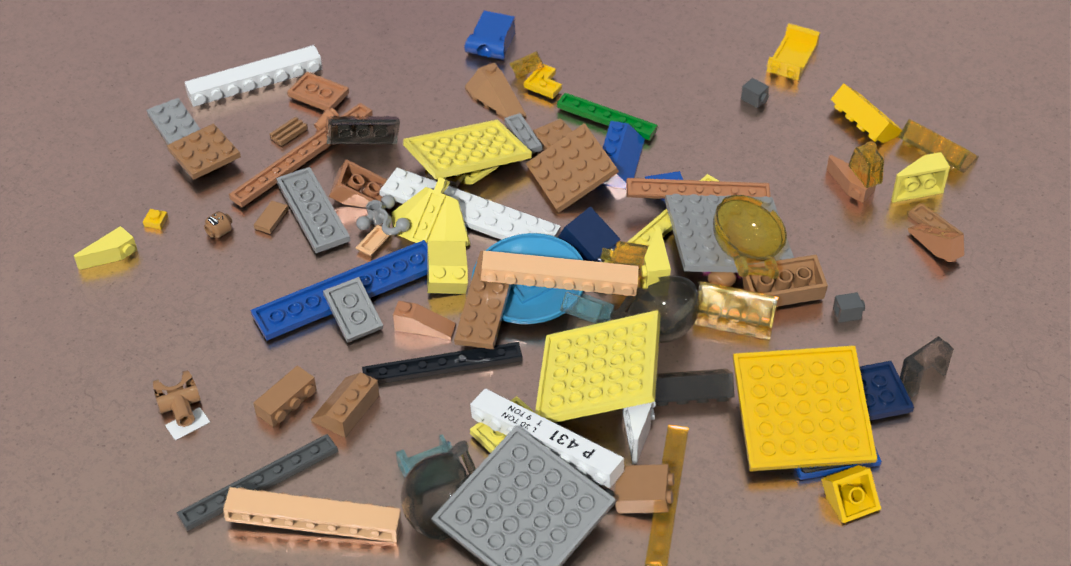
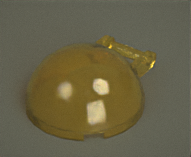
(749, 234)

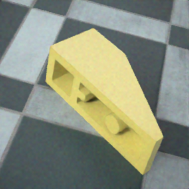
(108, 249)

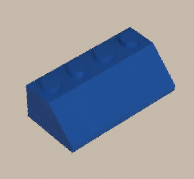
(624, 149)

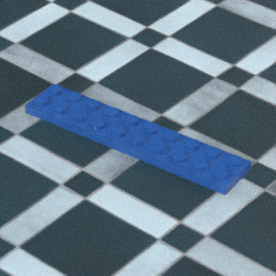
(310, 304)

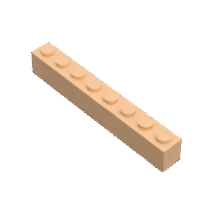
(559, 273)
(312, 514)

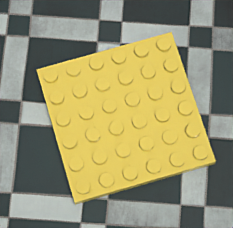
(599, 368)

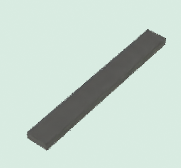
(259, 480)

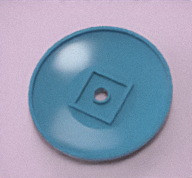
(535, 303)

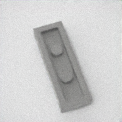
(520, 128)

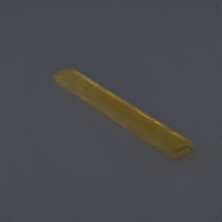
(663, 522)

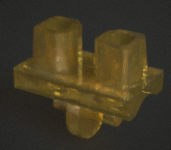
(526, 64)

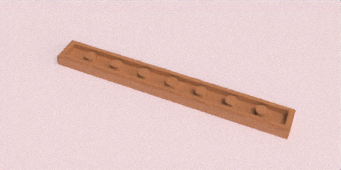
(661, 187)

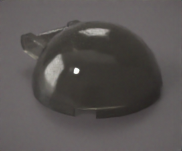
(673, 298)
(431, 485)

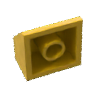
(851, 493)

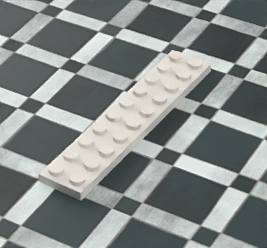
(476, 211)

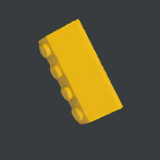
(865, 114)

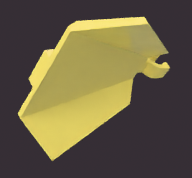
(433, 216)

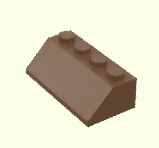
(797, 282)

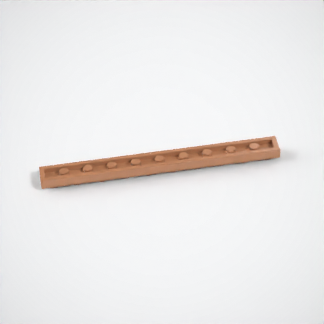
(288, 163)

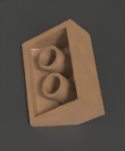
(347, 404)

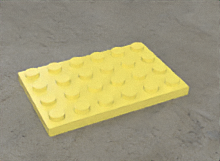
(466, 149)

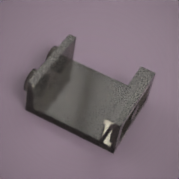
(934, 354)

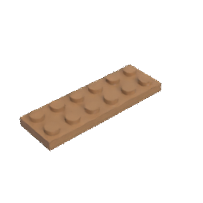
(482, 311)

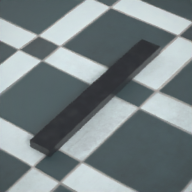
(444, 363)

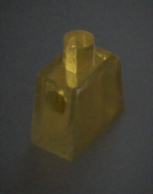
(867, 164)
(626, 254)

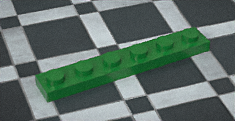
(604, 114)

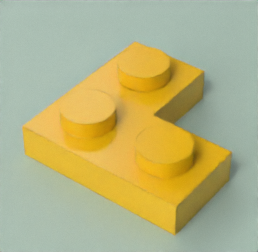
(541, 82)

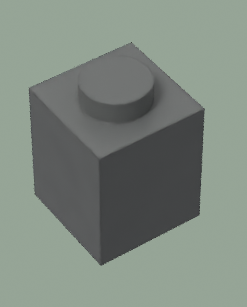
(755, 92)
(848, 307)

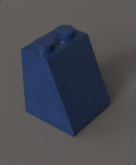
(589, 235)

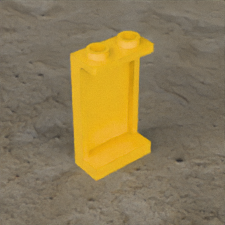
(794, 52)

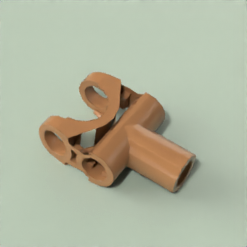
(178, 399)

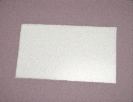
(179, 431)

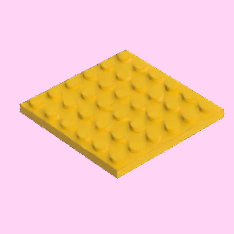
(803, 408)

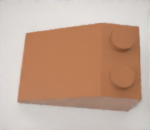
(356, 185)

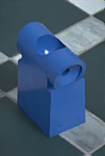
(491, 35)

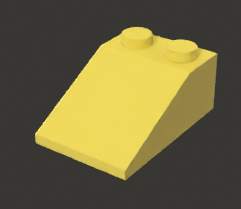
(922, 178)
(655, 261)
(446, 267)

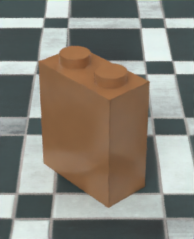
(644, 489)

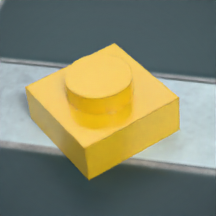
(155, 219)

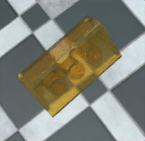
(931, 142)
(736, 310)

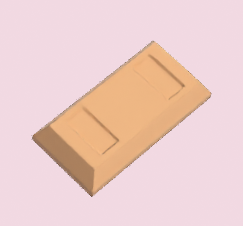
(372, 241)

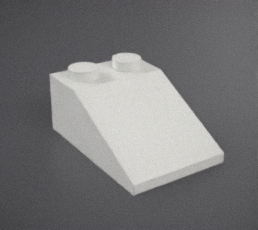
(637, 425)

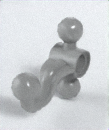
(378, 215)

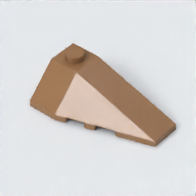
(494, 91)

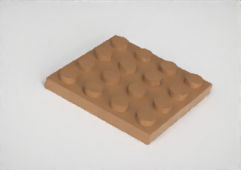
(572, 167)

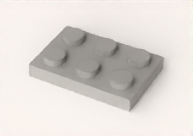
(353, 309)

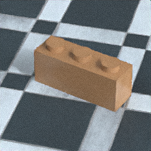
(285, 396)

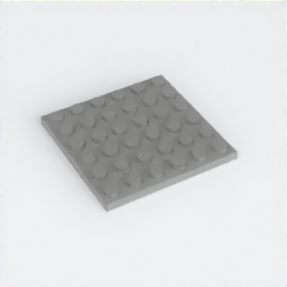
(693, 231)
(523, 506)

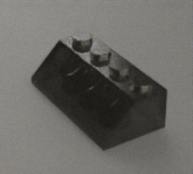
(362, 130)
(694, 385)

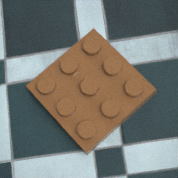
(203, 151)

